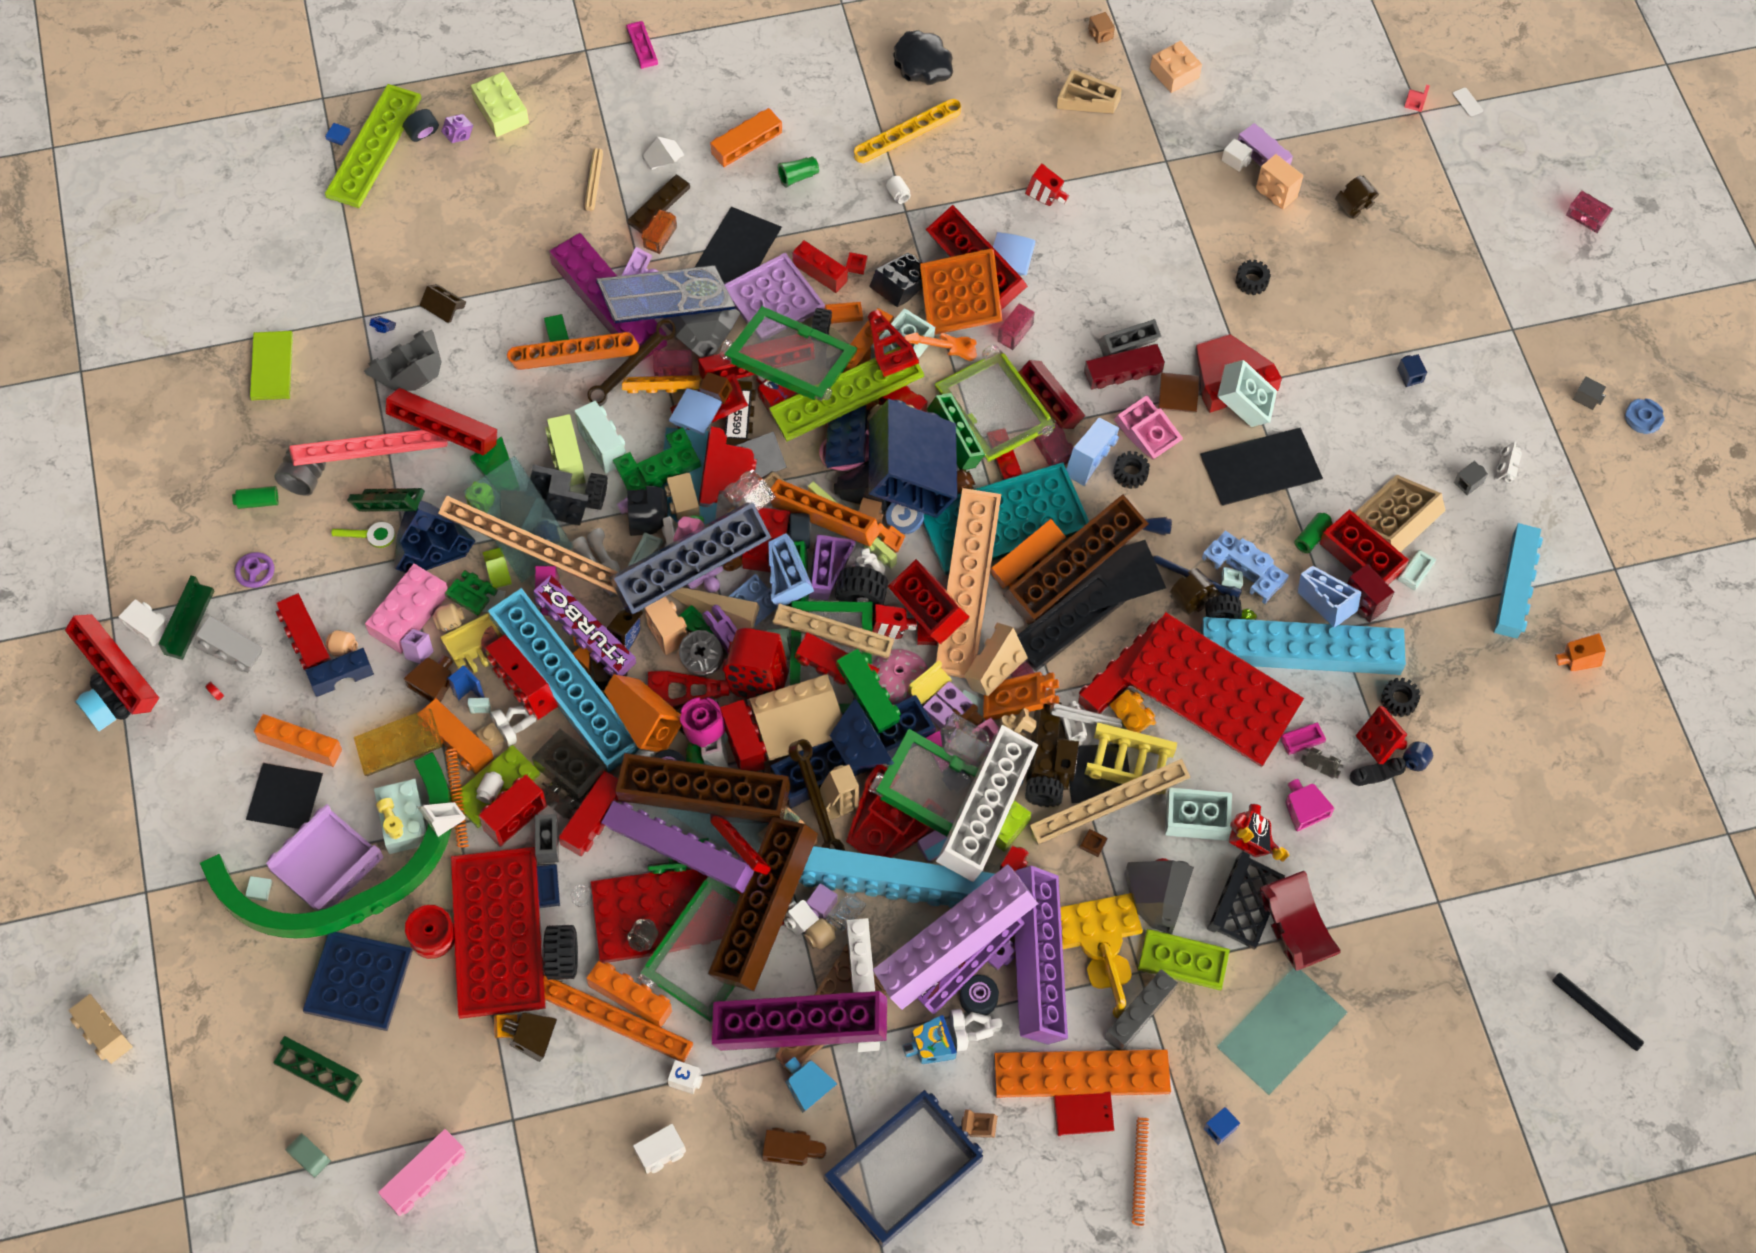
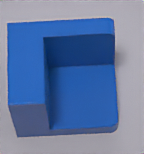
(1221, 1125)

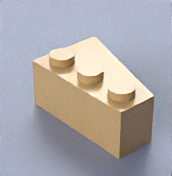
(1088, 94)

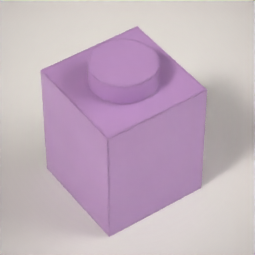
(416, 646)
(822, 901)

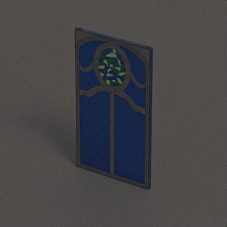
(665, 294)

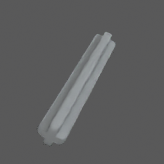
(1084, 716)

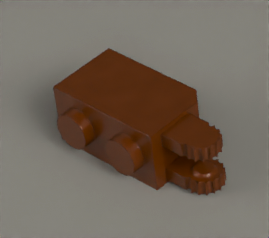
(791, 1147)

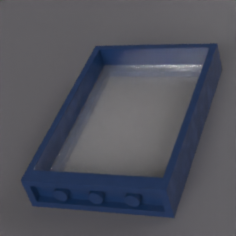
(904, 1167)

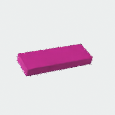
(642, 44)

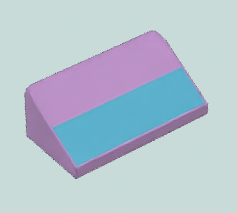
(931, 845)

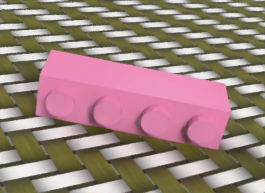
(422, 1172)

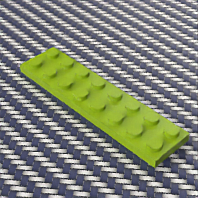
(372, 146)
(849, 392)

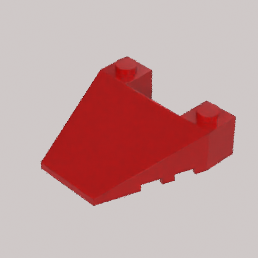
(1217, 353)
(882, 828)

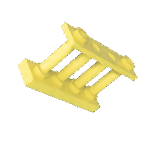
(1127, 739)

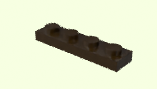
(660, 201)

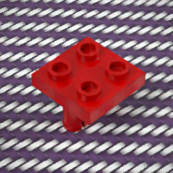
(1382, 735)

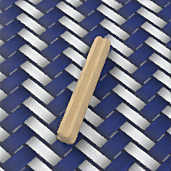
(593, 179)

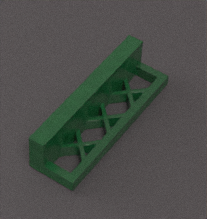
(387, 499)
(185, 618)
(321, 1062)

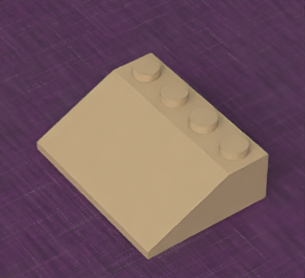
(1402, 511)
(796, 713)

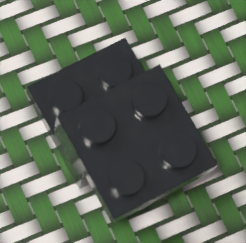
(554, 488)

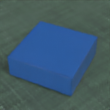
(338, 134)

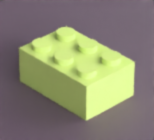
(499, 104)
(564, 448)

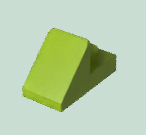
(497, 568)

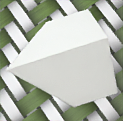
(662, 152)
(442, 816)

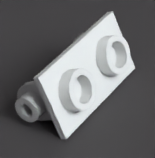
(1509, 455)
(1073, 729)

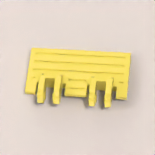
(466, 642)

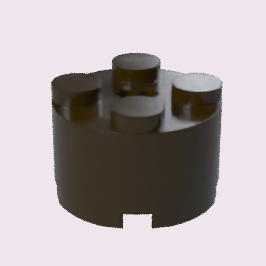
(1357, 196)
(1193, 591)

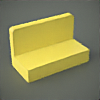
(929, 683)

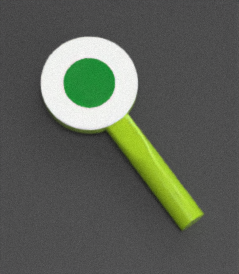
(378, 535)

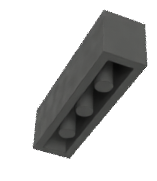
(1141, 1010)

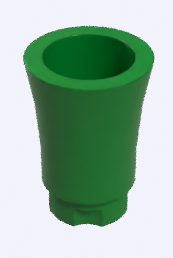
(797, 170)

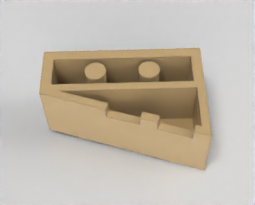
(997, 661)
(840, 792)
(99, 1029)

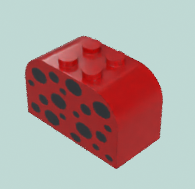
(755, 663)

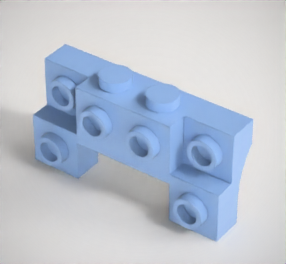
(1254, 564)

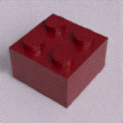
(1374, 592)

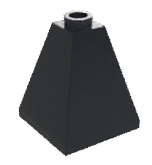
(855, 486)

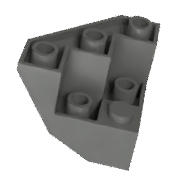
(704, 331)
(408, 365)
(1158, 890)

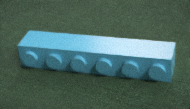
(1518, 580)

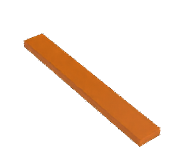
(617, 1020)

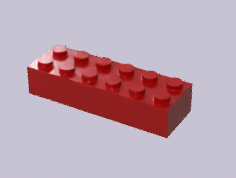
(960, 237)

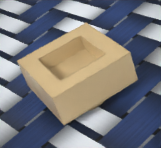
(490, 735)

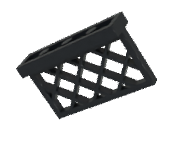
(1228, 898)

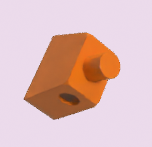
(1583, 653)

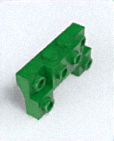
(655, 470)

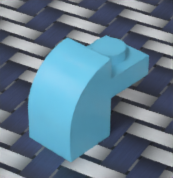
(95, 709)

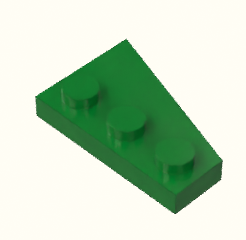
(492, 459)

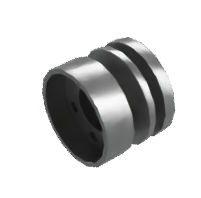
(299, 478)
(695, 663)

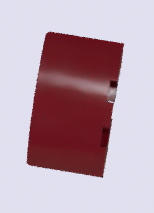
(1298, 921)

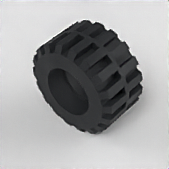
(861, 583)
(560, 952)

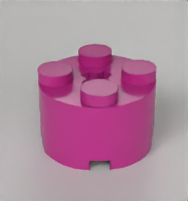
(702, 721)

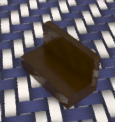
(441, 302)

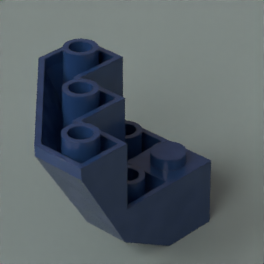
(429, 539)

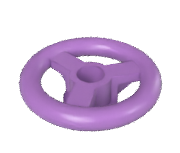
(250, 561)

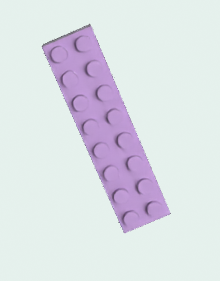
(954, 937)

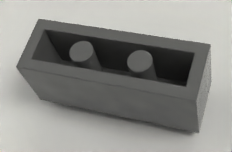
(1129, 338)

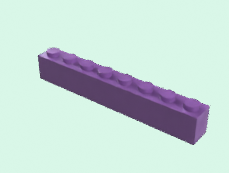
(678, 846)

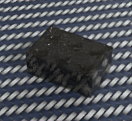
(569, 765)

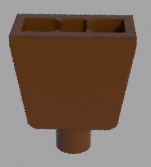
(430, 678)

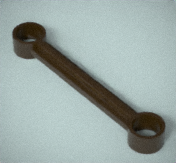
(615, 378)
(814, 792)

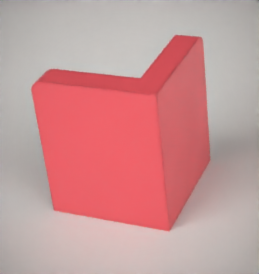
(1416, 99)

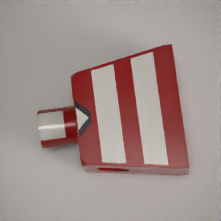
(1046, 186)
(891, 621)

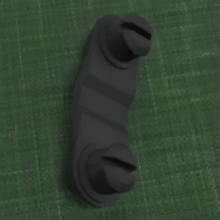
(109, 697)
(1378, 772)

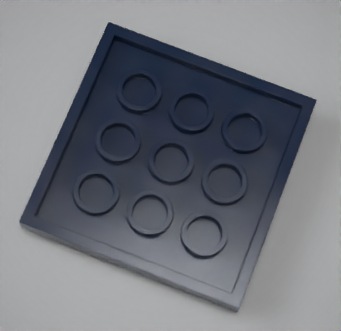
(358, 980)

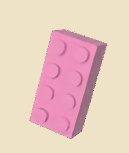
(407, 607)

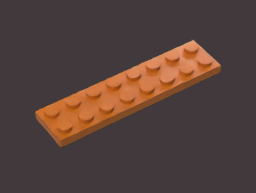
(1082, 1073)

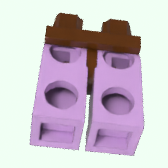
(950, 701)

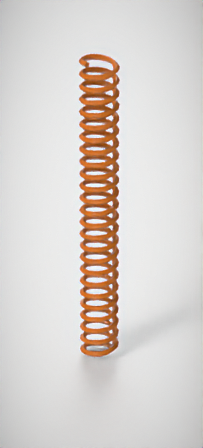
(457, 793)
(1141, 1171)

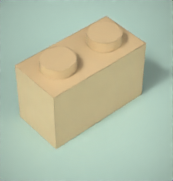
(682, 495)

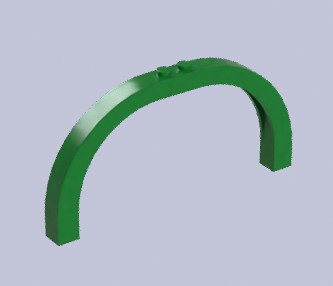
(355, 908)

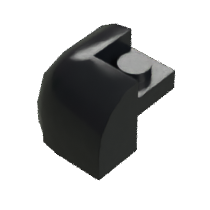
(646, 510)

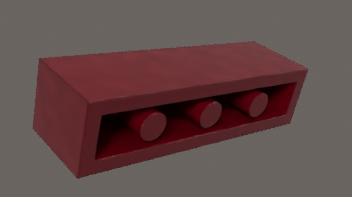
(1124, 366)
(1051, 394)

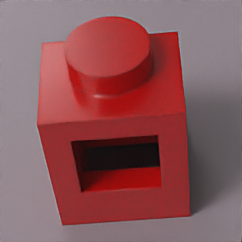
(1016, 858)

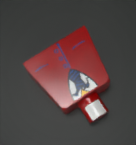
(772, 393)

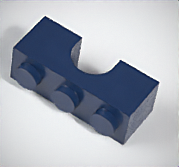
(326, 675)

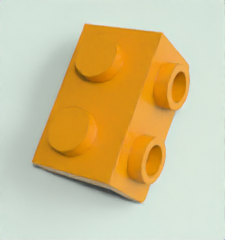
(1133, 712)

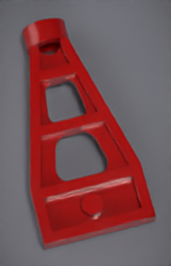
(896, 360)
(660, 681)

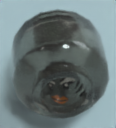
(642, 935)

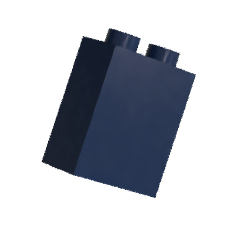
(912, 458)

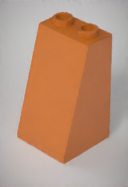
(643, 713)

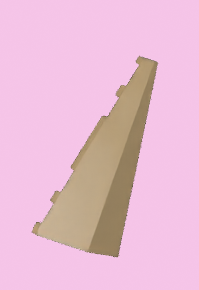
(741, 612)

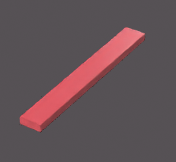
(364, 447)

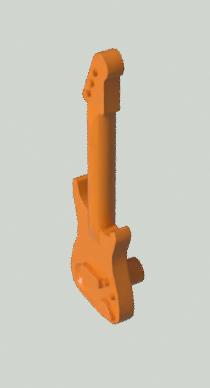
(959, 346)

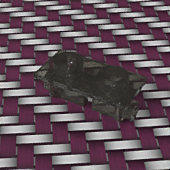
(1329, 764)
(564, 805)

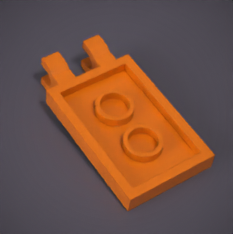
(1020, 693)

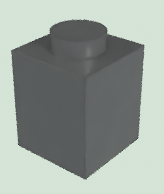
(1590, 393)
(1471, 477)

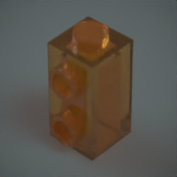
(659, 232)

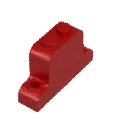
(722, 466)

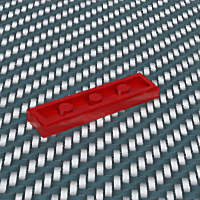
(740, 845)

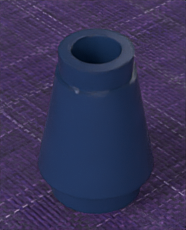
(1159, 525)

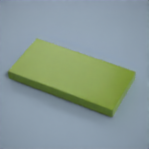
(271, 365)
(1184, 959)

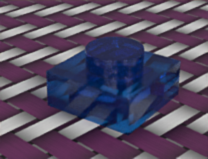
(382, 324)

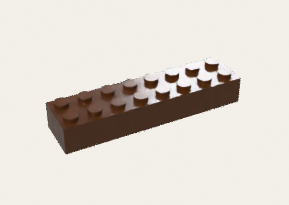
(1075, 559)
(702, 788)
(763, 905)

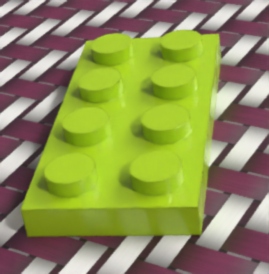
(510, 766)

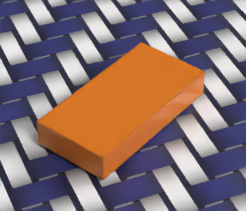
(845, 312)

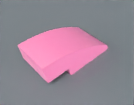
(1148, 428)

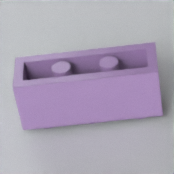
(1262, 145)

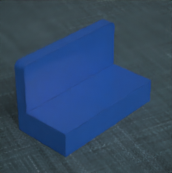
(463, 682)

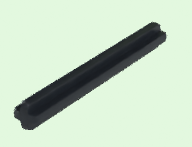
(1598, 1011)

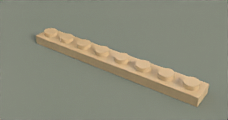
(1110, 801)

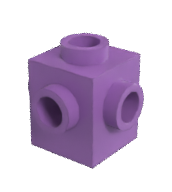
(457, 128)
(998, 960)

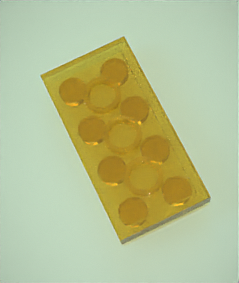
(397, 742)

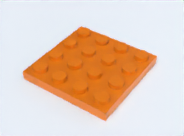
(961, 291)

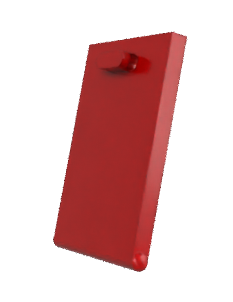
(1084, 1113)

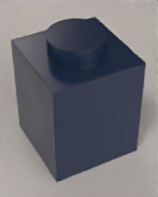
(1412, 370)

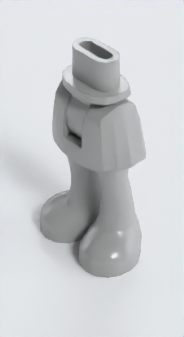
(595, 539)

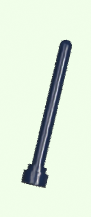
(1184, 572)

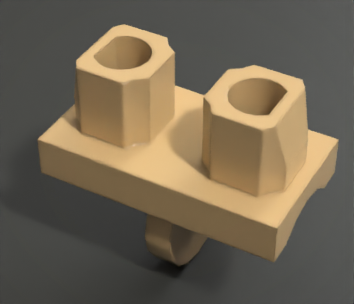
(1020, 722)

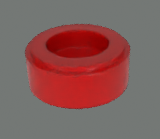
(215, 692)

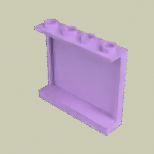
(323, 860)

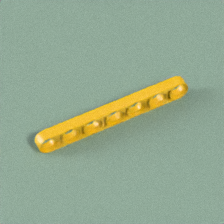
(903, 137)

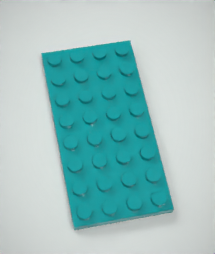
(1024, 507)

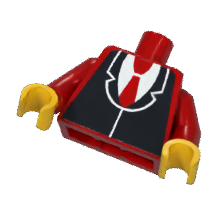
(1253, 834)

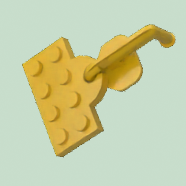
(1102, 926)

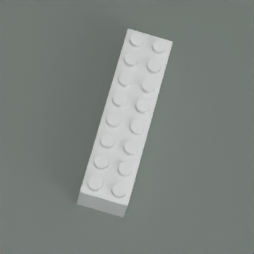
(987, 804)

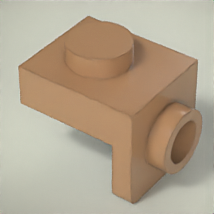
(979, 1124)

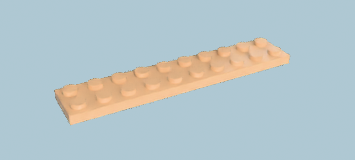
(970, 576)

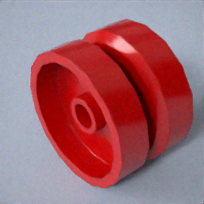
(430, 931)

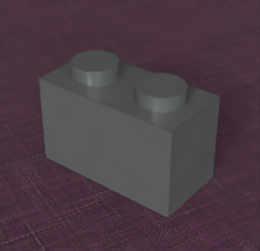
(547, 838)

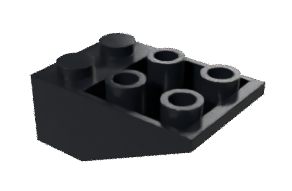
(898, 279)

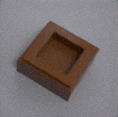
(1093, 843)

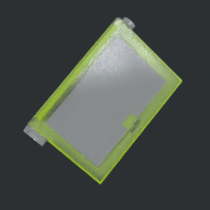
(997, 403)

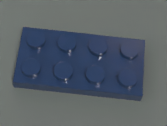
(847, 438)

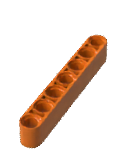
(581, 353)

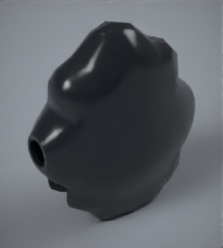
(923, 58)

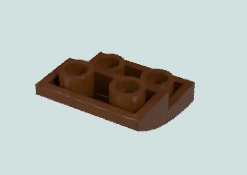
(1178, 392)

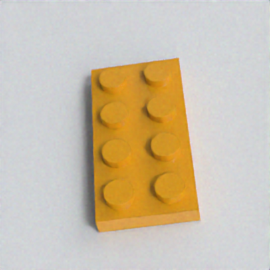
(655, 383)

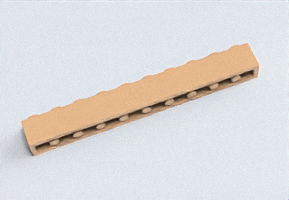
(528, 543)

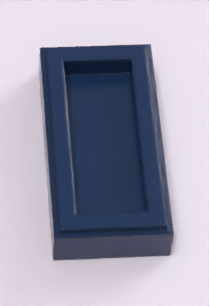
(548, 886)

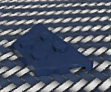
(858, 740)

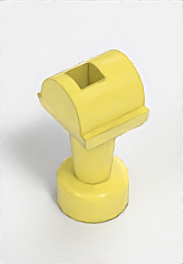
(392, 824)

